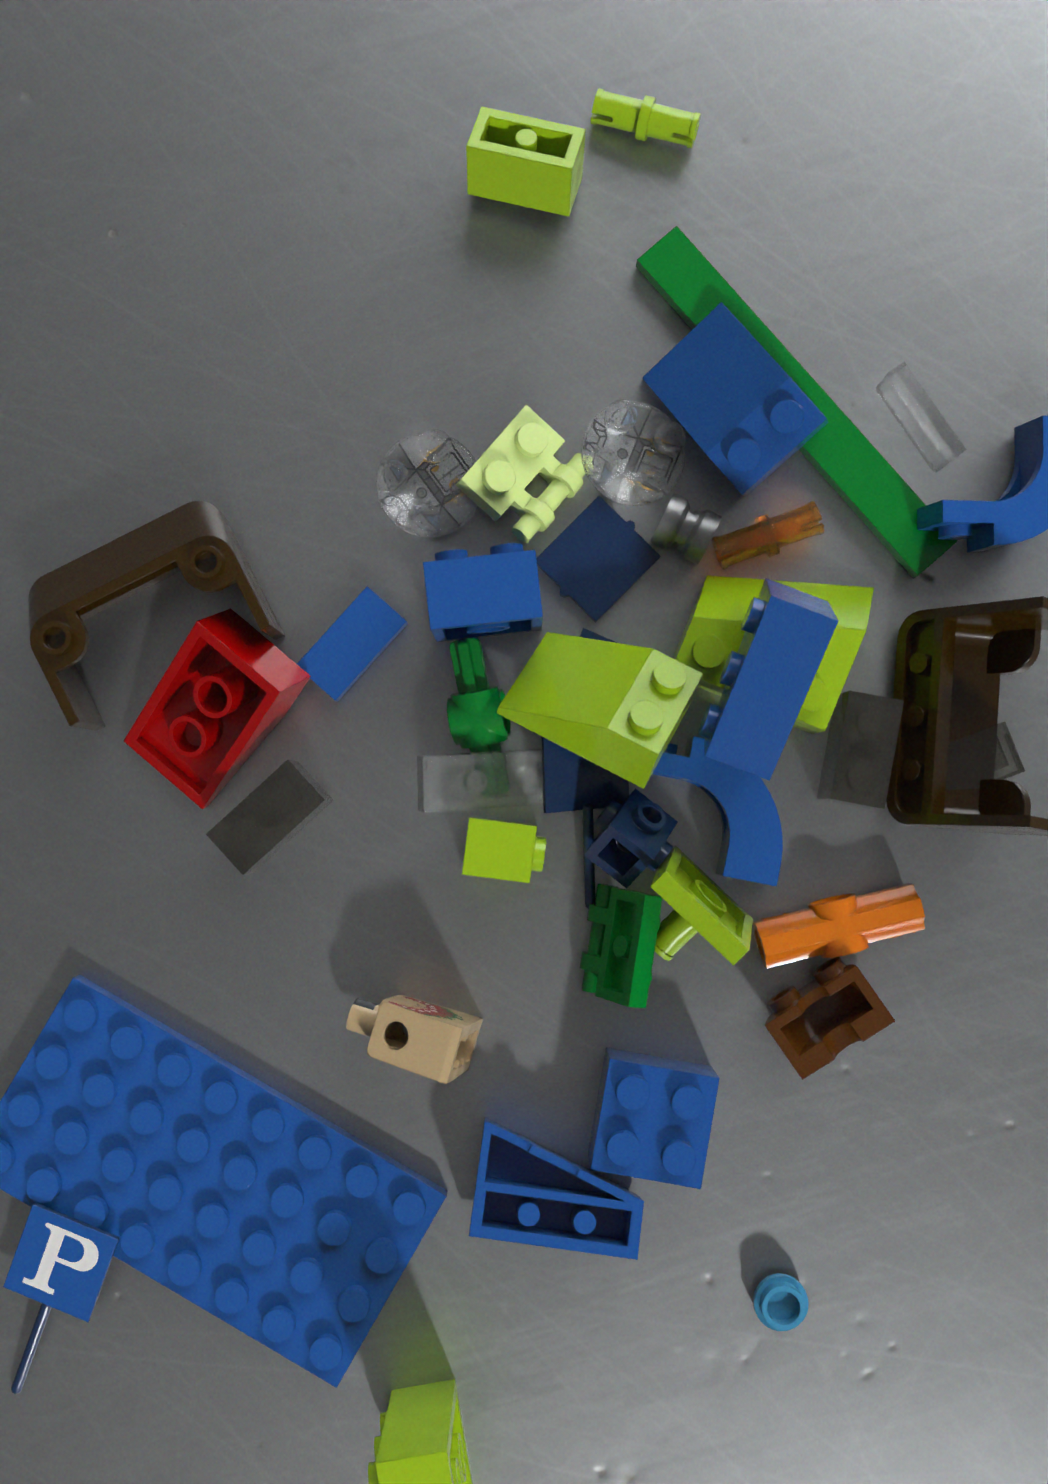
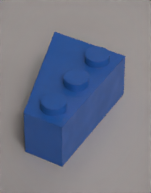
(767, 678)
(549, 1201)

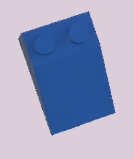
(734, 400)

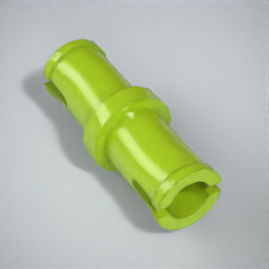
(645, 118)

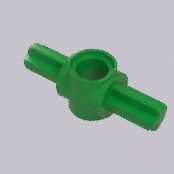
(474, 707)

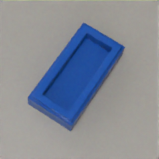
(352, 644)

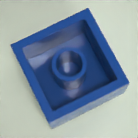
(483, 593)
(653, 1118)

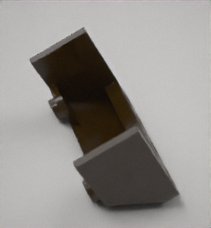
(184, 540)
(950, 689)

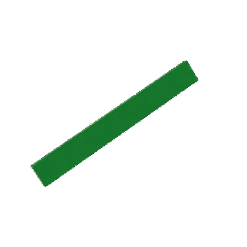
(839, 448)

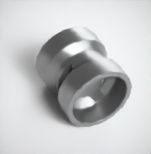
(688, 529)

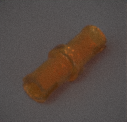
(768, 535)

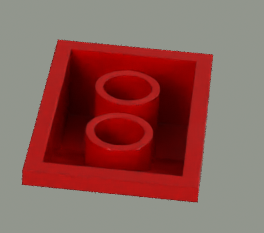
(215, 705)

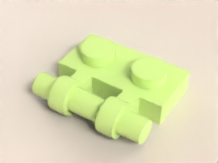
(511, 464)

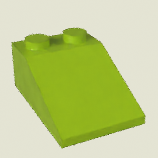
(603, 701)

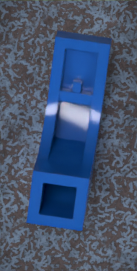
(1011, 518)
(748, 815)

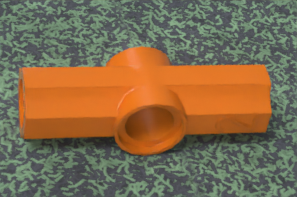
(839, 925)

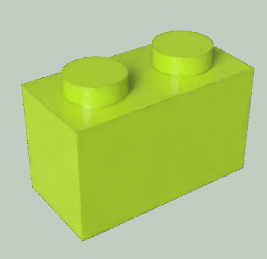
(525, 161)
(502, 850)

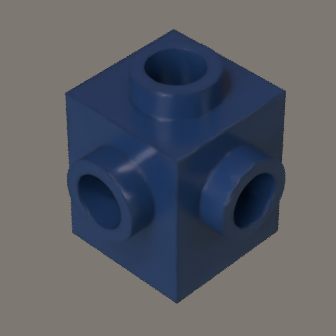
(631, 838)

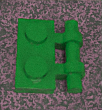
(621, 945)

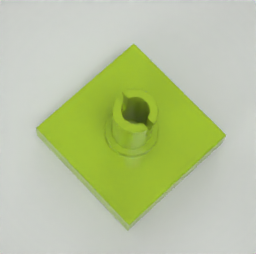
(698, 908)

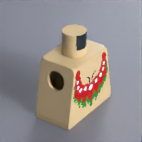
(437, 1041)

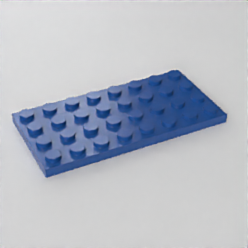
(211, 1179)

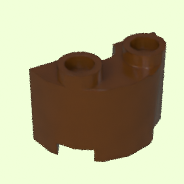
(825, 1016)

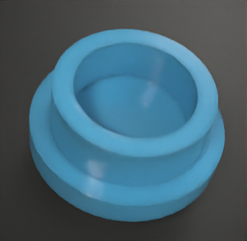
(780, 1302)

